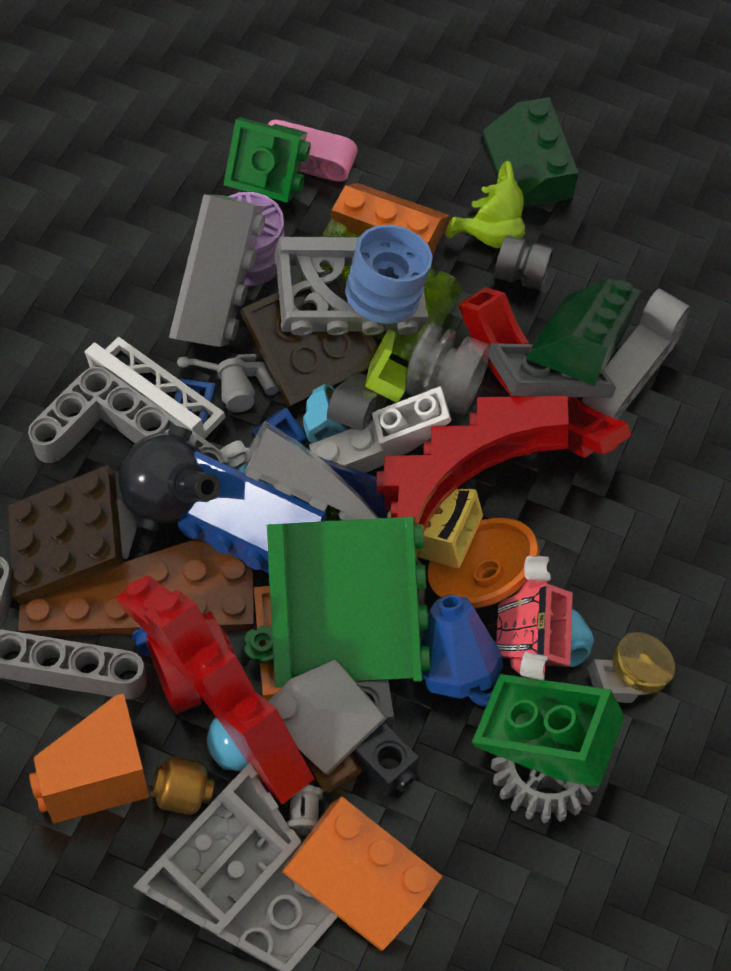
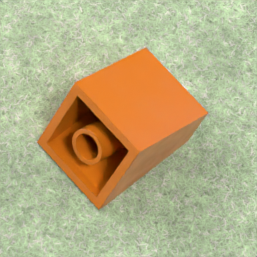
(90, 766)

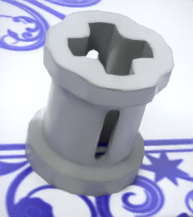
(307, 797)

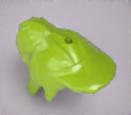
(498, 213)

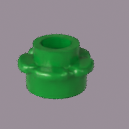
(253, 651)

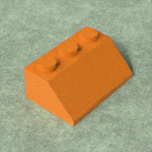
(366, 207)
(361, 873)

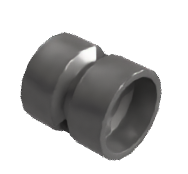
(523, 262)

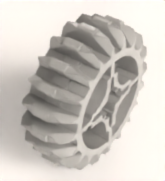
(528, 793)

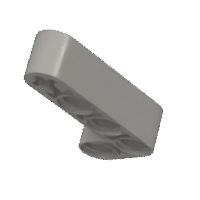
(642, 352)

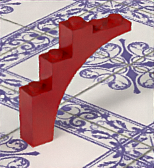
(496, 433)
(221, 682)

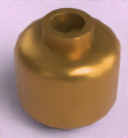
(181, 785)

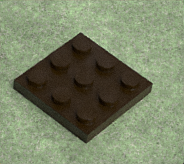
(308, 360)
(64, 535)

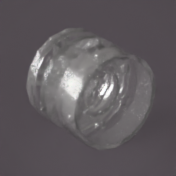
(439, 364)

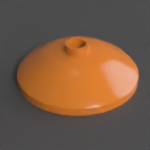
(491, 566)

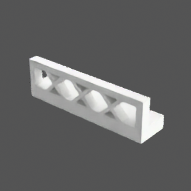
(156, 393)

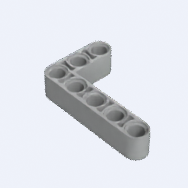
(105, 406)
(71, 655)

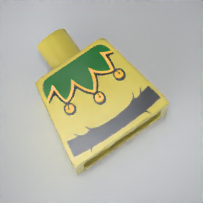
(452, 528)

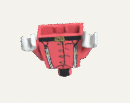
(535, 623)

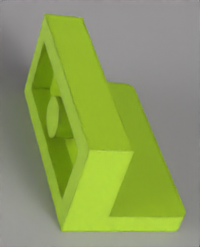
(384, 374)

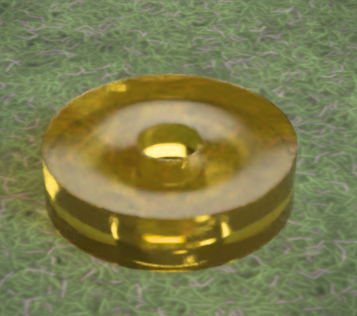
(643, 662)

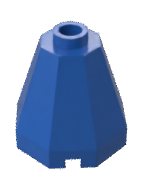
(459, 649)

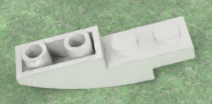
(390, 433)

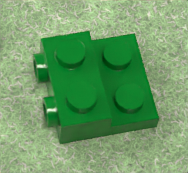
(267, 159)

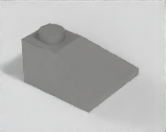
(327, 714)

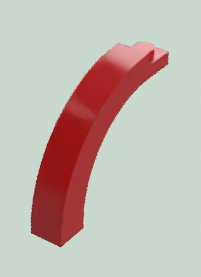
(492, 321)

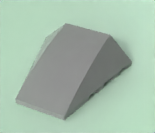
(300, 472)
(231, 878)

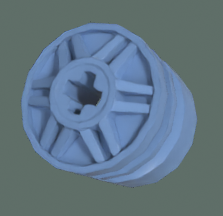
(388, 273)

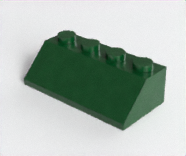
(586, 330)

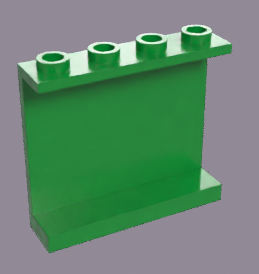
(348, 598)

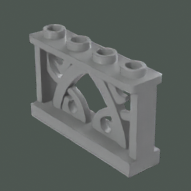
(308, 256)

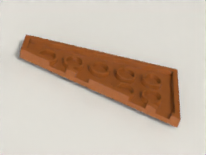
(194, 568)

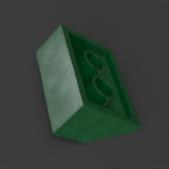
(537, 150)

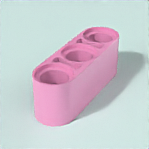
(330, 154)

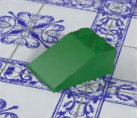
(551, 727)

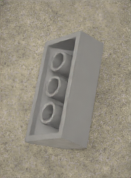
(217, 270)

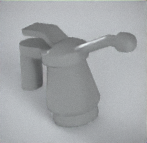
(234, 373)

